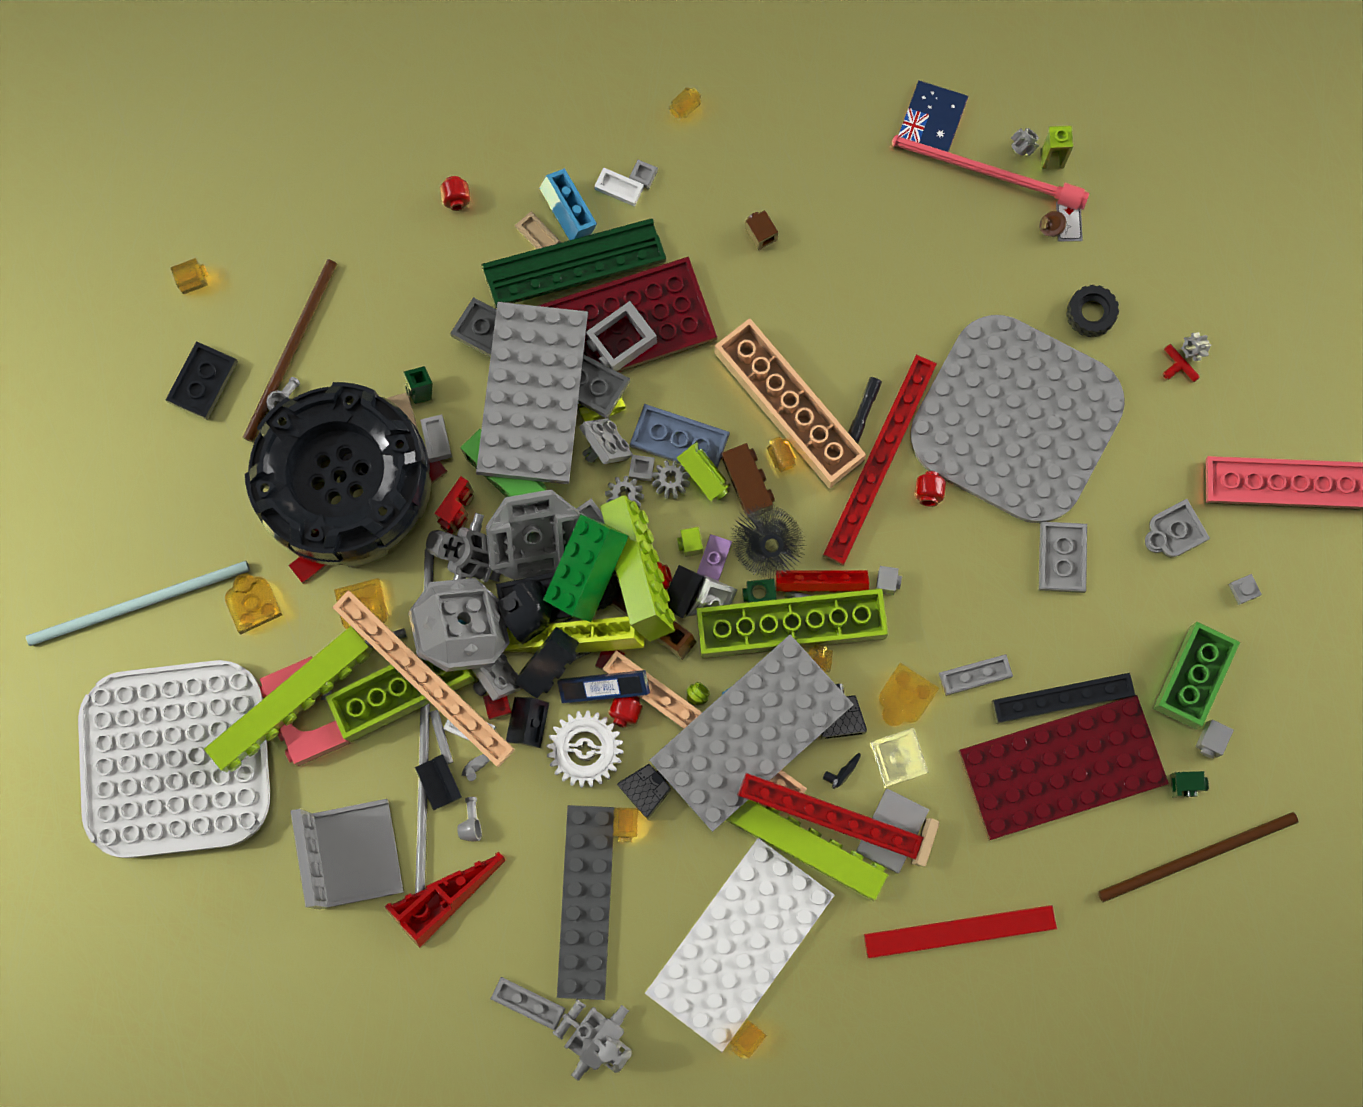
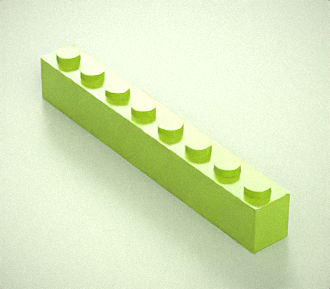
(287, 700)
(810, 848)

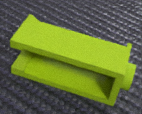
(1058, 140)
(704, 472)

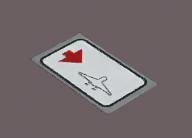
(1073, 227)

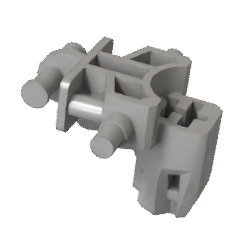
(465, 552)
(595, 1039)

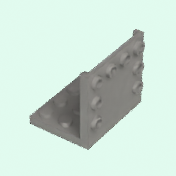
(346, 854)

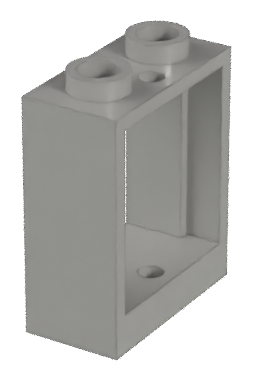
(649, 337)

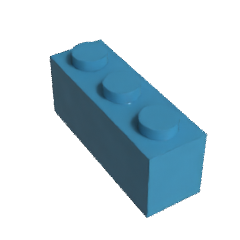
(567, 205)

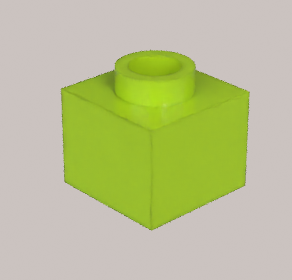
(690, 542)

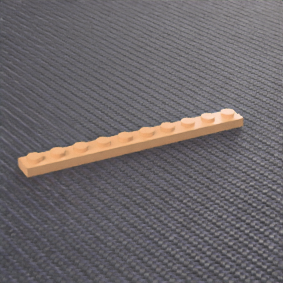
(424, 679)
(677, 708)

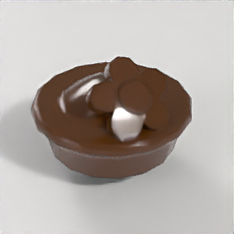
(1053, 224)

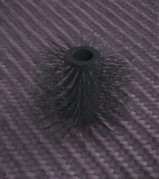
(767, 541)

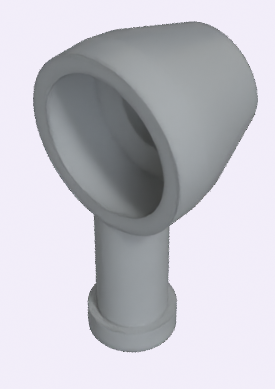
(277, 396)
(470, 829)

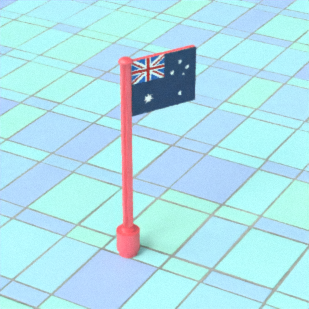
(932, 127)

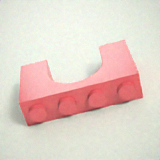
(303, 745)

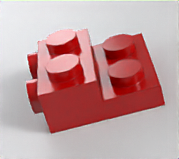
(451, 512)

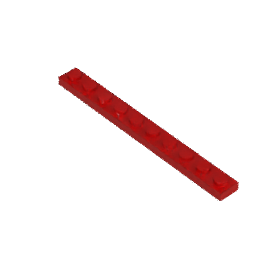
(879, 460)

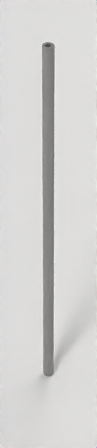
(423, 757)

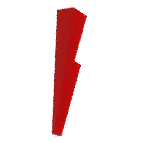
(430, 908)

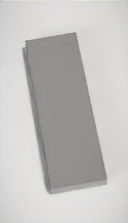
(975, 675)
(528, 1003)

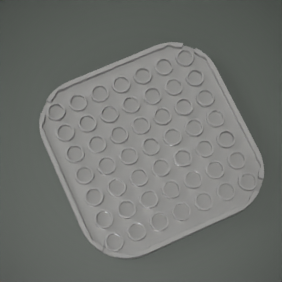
(1017, 418)

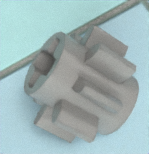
(1024, 141)
(1196, 346)

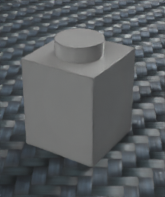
(1214, 739)

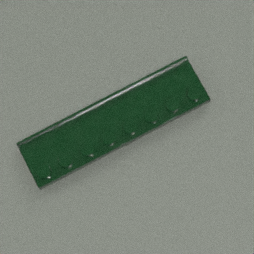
(574, 262)

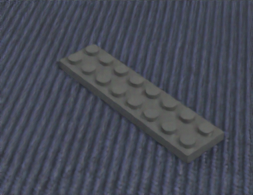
(599, 384)
(586, 903)

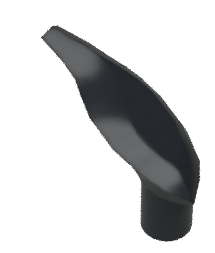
(845, 772)

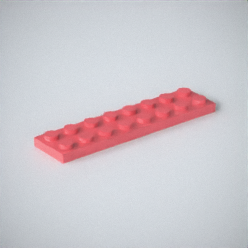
(1284, 482)

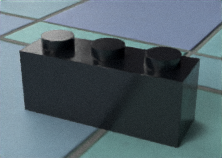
(547, 663)

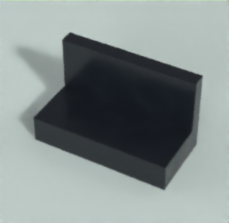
(683, 590)
(527, 721)
(438, 782)

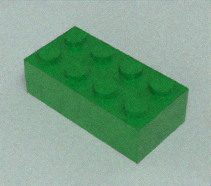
(585, 568)

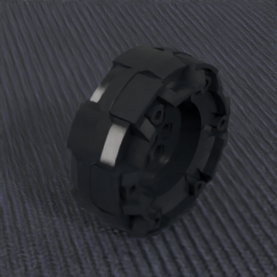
(326, 427)

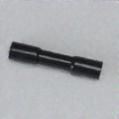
(869, 396)

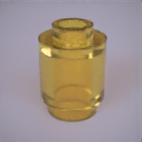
(685, 103)
(781, 454)

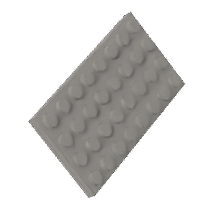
(532, 393)
(751, 730)

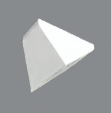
(712, 594)

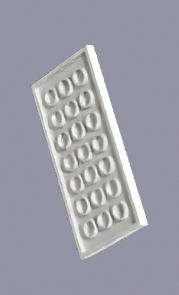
(739, 944)

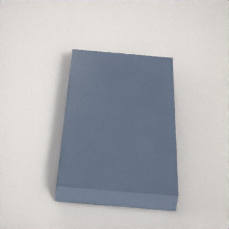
(671, 434)

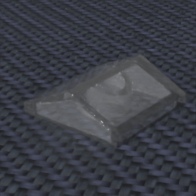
(899, 757)

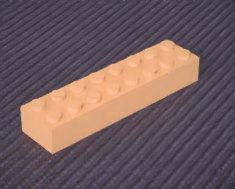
(789, 403)

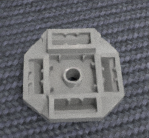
(523, 554)
(445, 640)

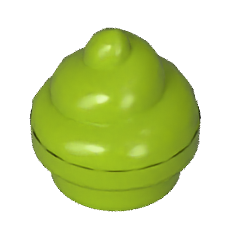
(697, 694)

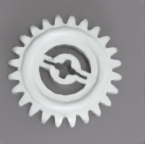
(562, 746)

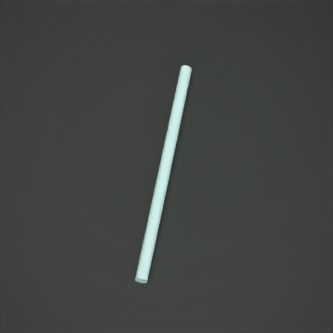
(137, 603)

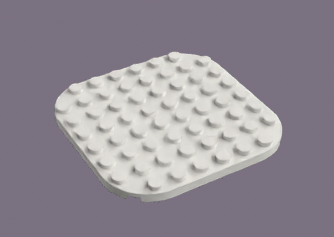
(146, 765)

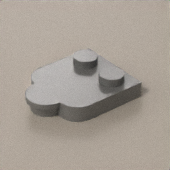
(1175, 530)

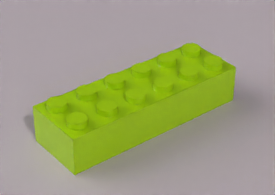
(639, 571)
(383, 699)

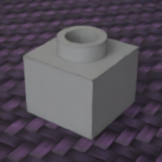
(888, 580)

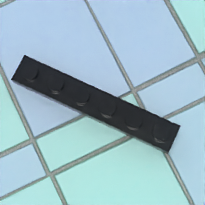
(1063, 698)

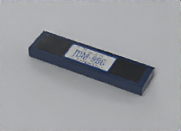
(603, 686)

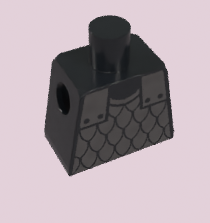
(849, 724)
(645, 789)

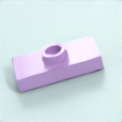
(714, 557)

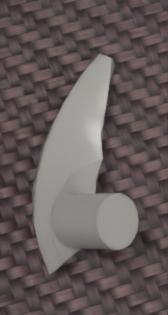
(473, 766)

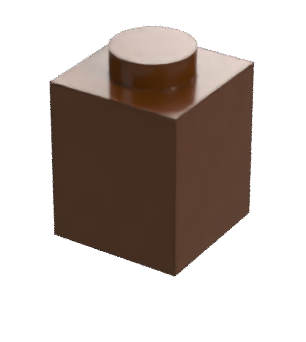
(761, 229)

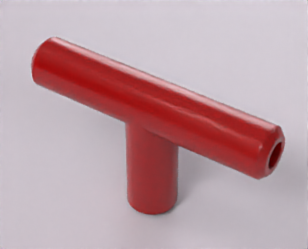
(1180, 363)

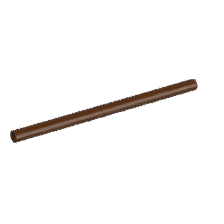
(290, 348)
(1198, 857)

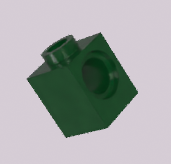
(767, 585)

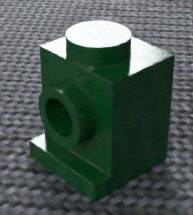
(418, 384)
(1188, 783)

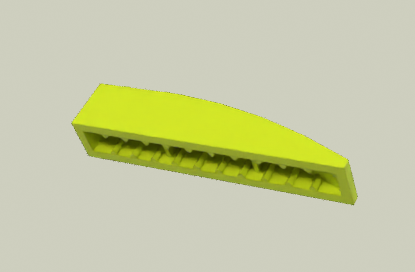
(592, 636)

